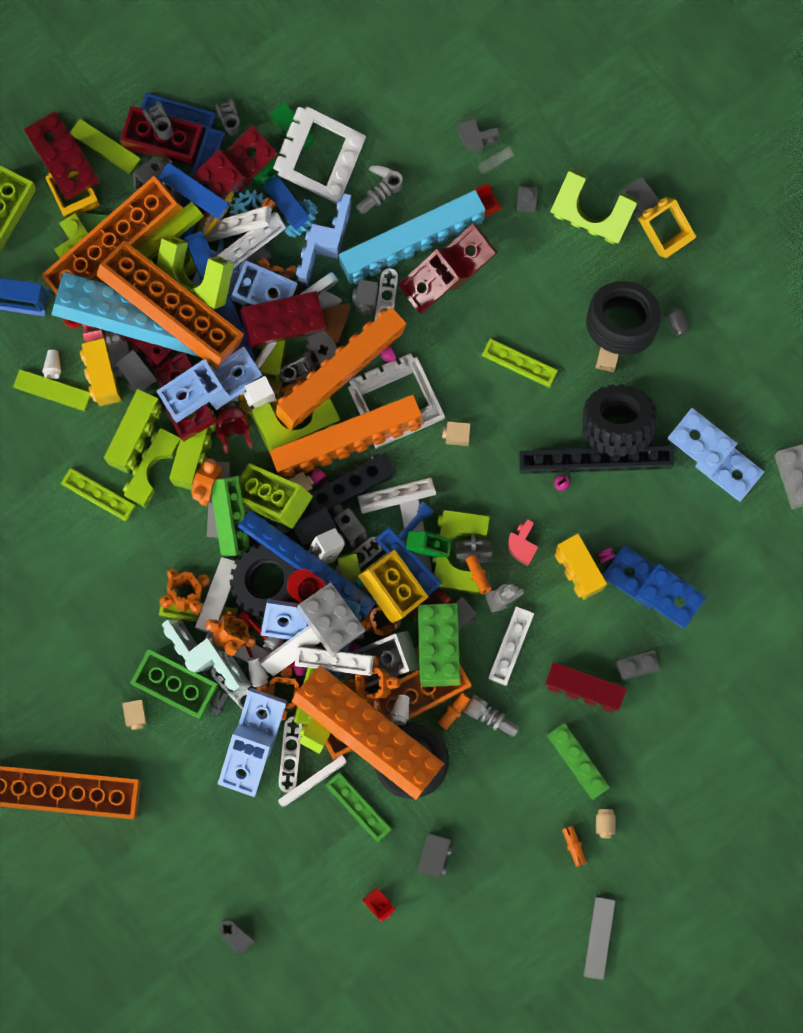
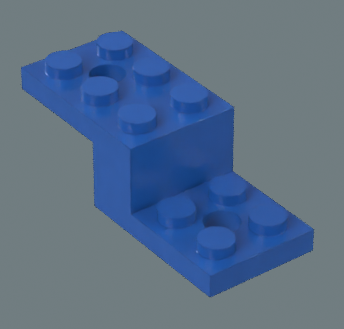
(654, 587)

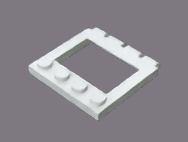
(344, 163)
(392, 372)

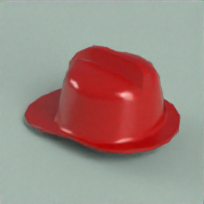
(303, 584)

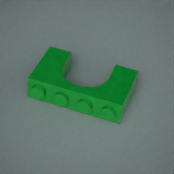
(282, 118)

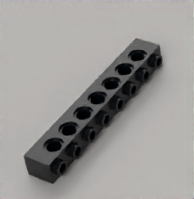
(377, 461)
(594, 461)

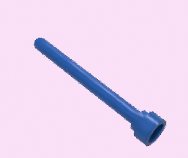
(422, 512)

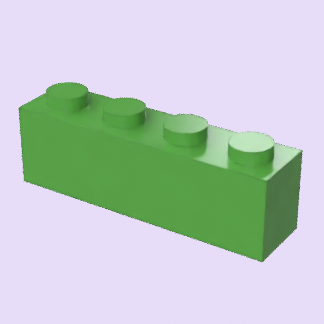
(228, 515)
(578, 761)

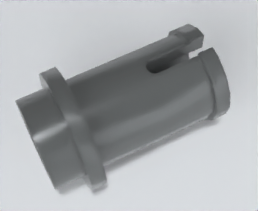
(217, 704)

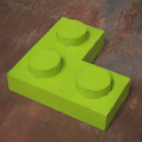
(74, 230)

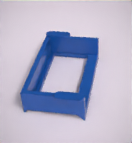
(24, 292)

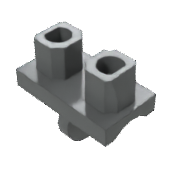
(477, 547)

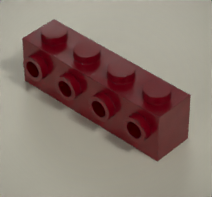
(154, 354)
(586, 687)

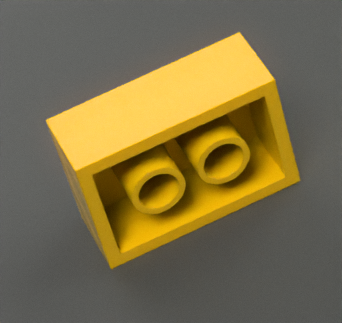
(100, 372)
(580, 567)
(393, 586)

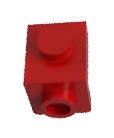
(488, 199)
(379, 904)

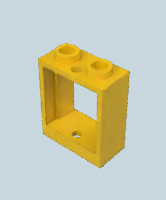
(82, 206)
(678, 241)

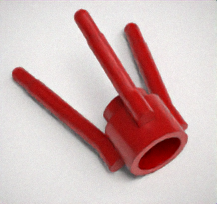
(251, 622)

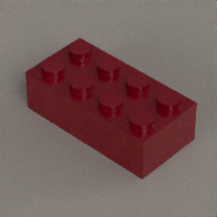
(180, 148)
(282, 319)

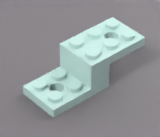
(205, 655)

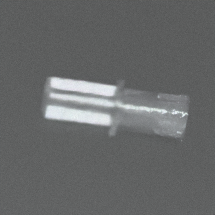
(495, 160)

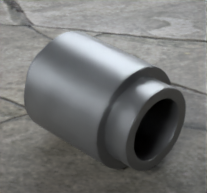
(677, 321)

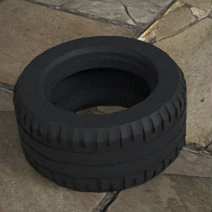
(629, 296)
(435, 744)

